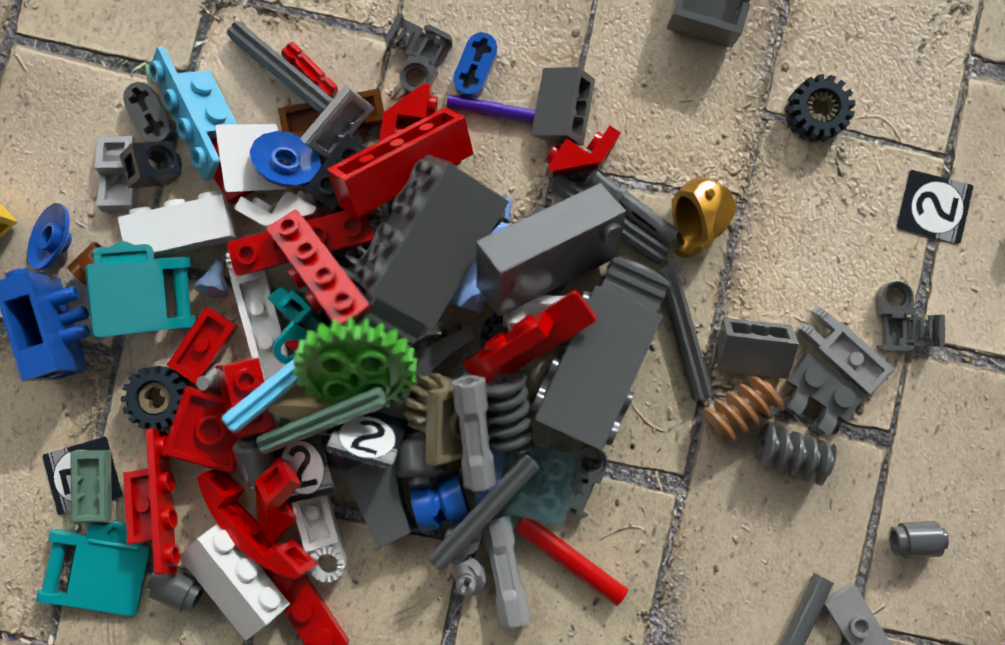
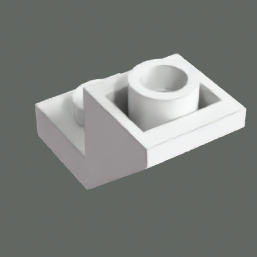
(261, 211)

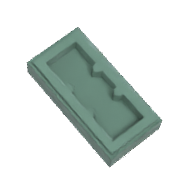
(91, 486)

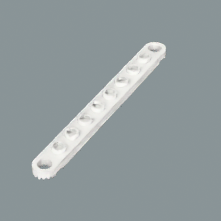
(262, 327)

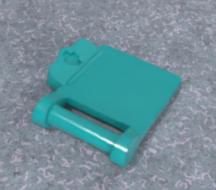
(129, 290)
(104, 571)

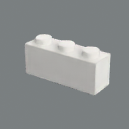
(181, 225)
(233, 581)

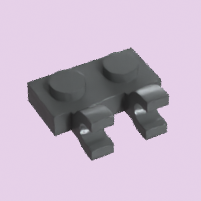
(824, 387)

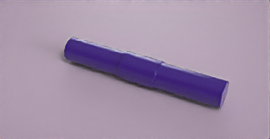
(490, 108)

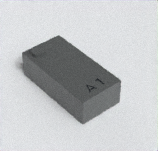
(549, 249)

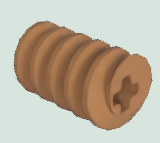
(741, 409)

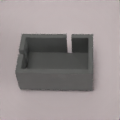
(710, 19)

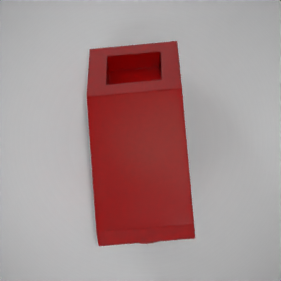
(409, 110)
(572, 159)
(272, 491)

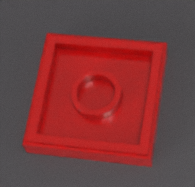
(200, 433)

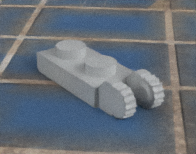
(847, 352)

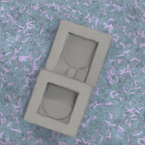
(113, 188)

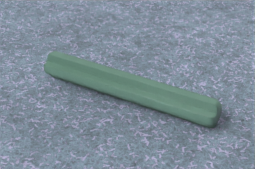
(322, 420)

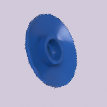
(284, 159)
(49, 236)

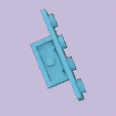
(195, 107)

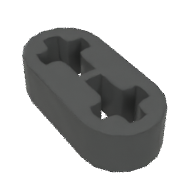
(155, 111)

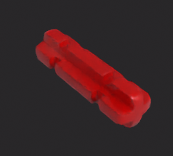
(307, 67)

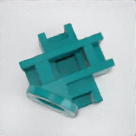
(302, 320)

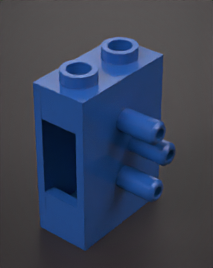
(43, 325)

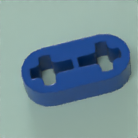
(467, 63)

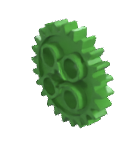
(354, 360)

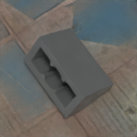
(563, 105)
(756, 348)

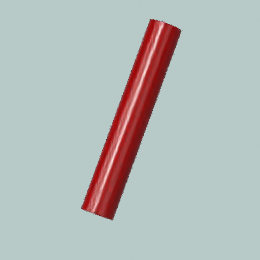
(571, 560)

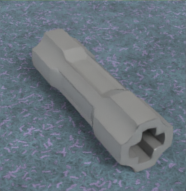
(471, 407)
(510, 595)

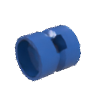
(439, 504)

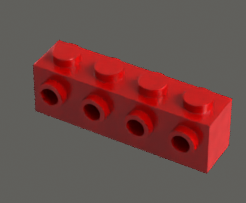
(385, 167)

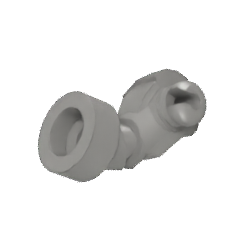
(466, 570)

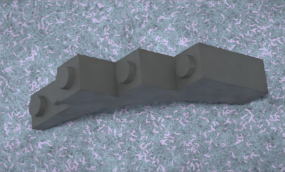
(379, 489)

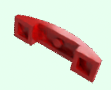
(221, 497)

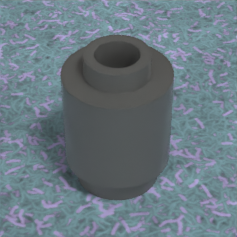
(250, 459)
(918, 539)
(176, 591)

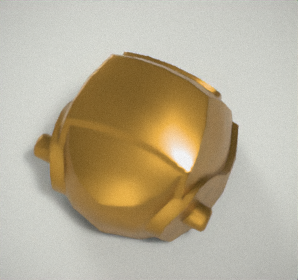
(701, 214)

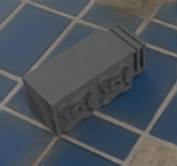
(425, 247)
(592, 379)

